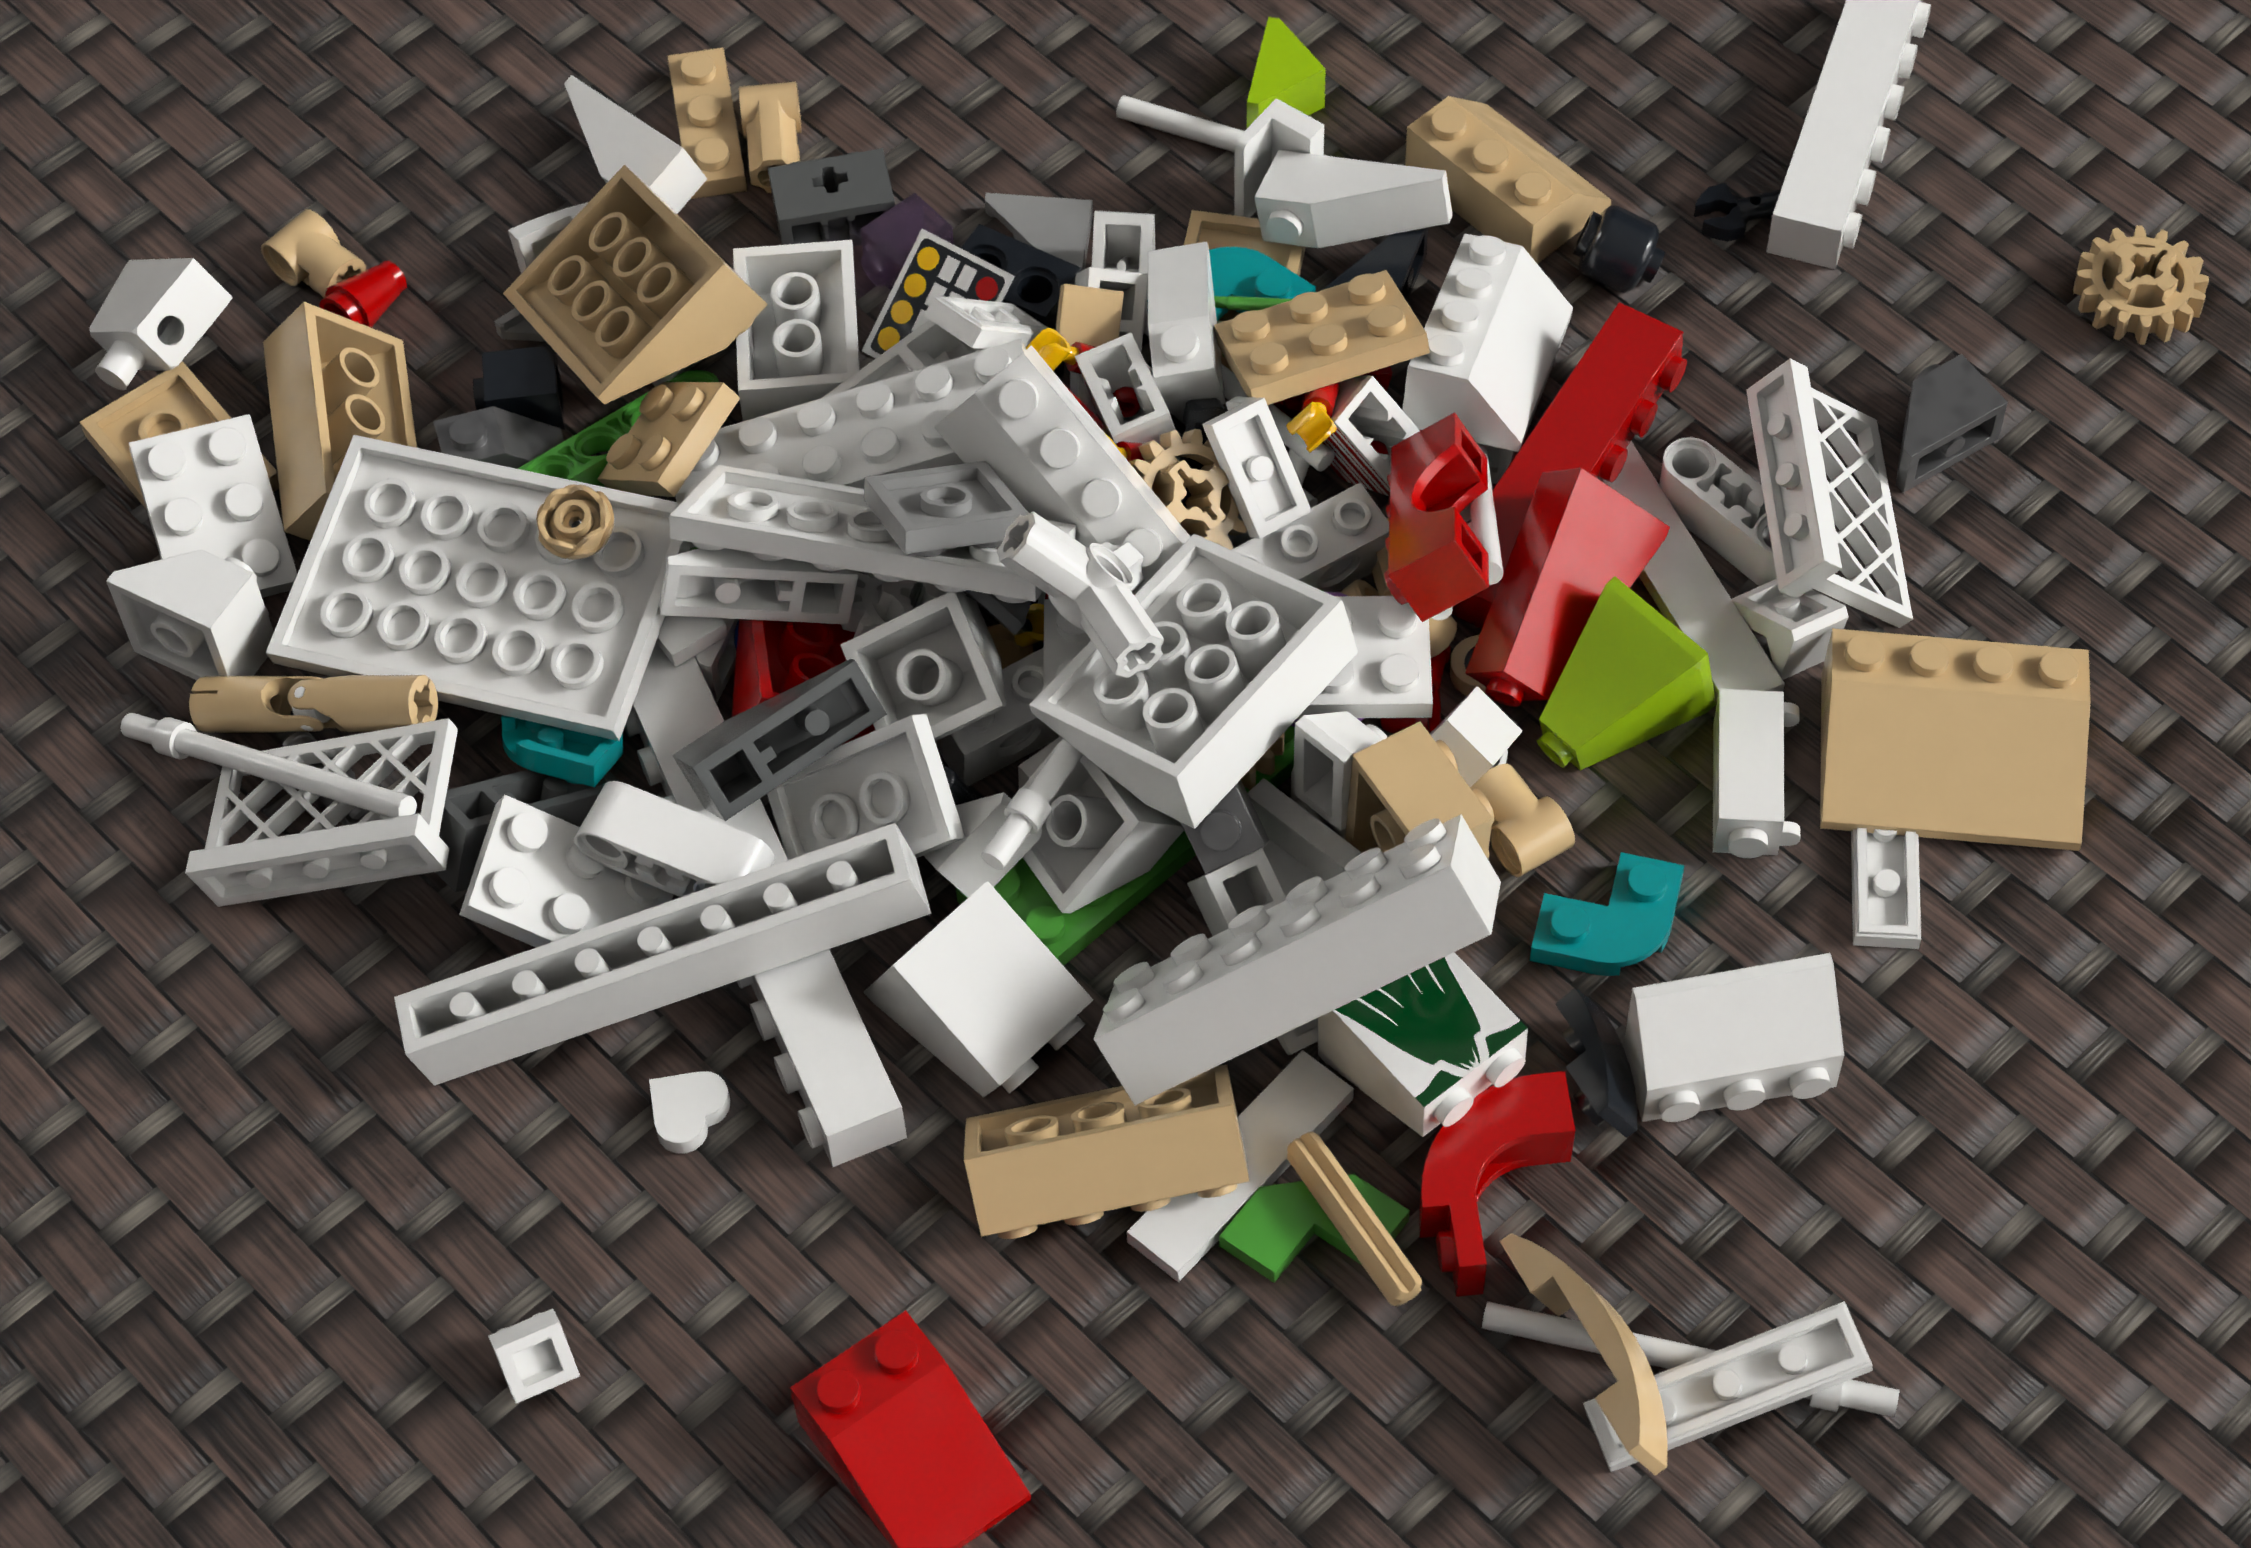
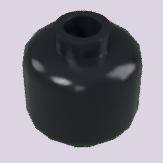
(1618, 249)

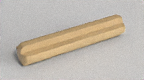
(1354, 1219)

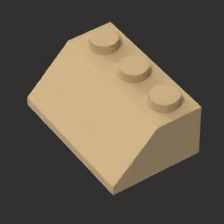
(1502, 176)

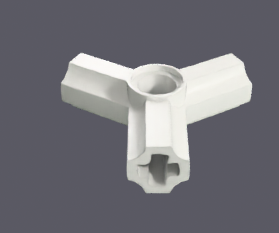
(1088, 589)

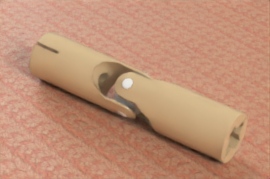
(317, 703)

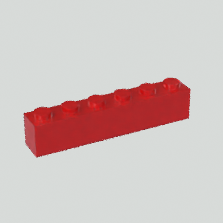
(1588, 422)

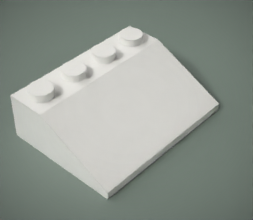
(1234, 673)

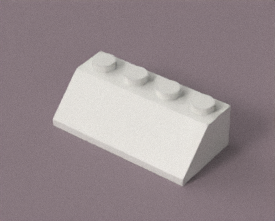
(1488, 344)
(1061, 461)

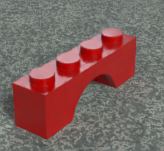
(1429, 544)

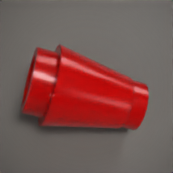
(366, 294)

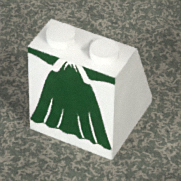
(1425, 1043)

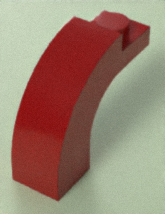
(1502, 1131)

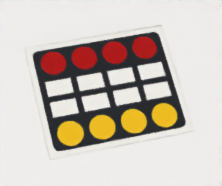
(932, 271)

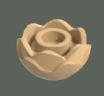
(571, 505)

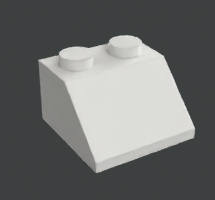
(194, 614)
(933, 664)
(1096, 837)

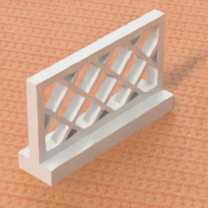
(1805, 506)
(321, 853)

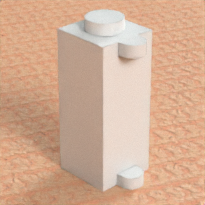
(1751, 773)

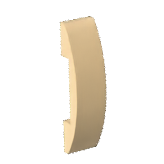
(1632, 1402)

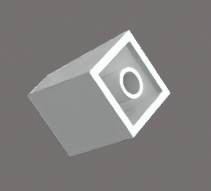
(983, 994)

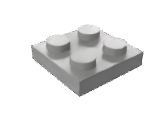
(943, 507)

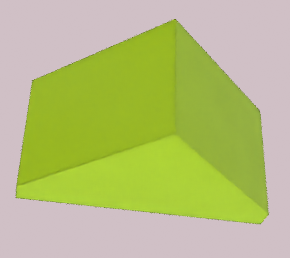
(1285, 72)

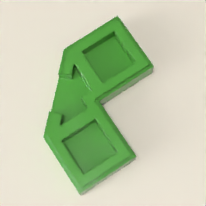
(1286, 1216)

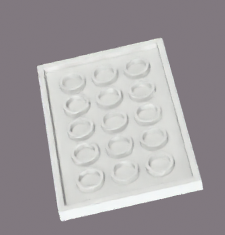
(444, 577)

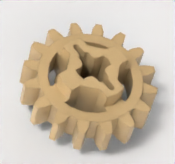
(2140, 285)
(1211, 506)

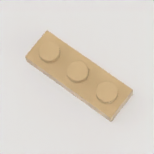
(708, 119)

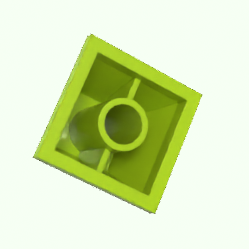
(1624, 682)

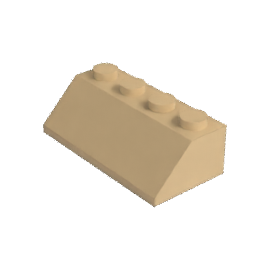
(324, 387)
(1103, 1154)

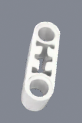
(1719, 505)
(666, 842)

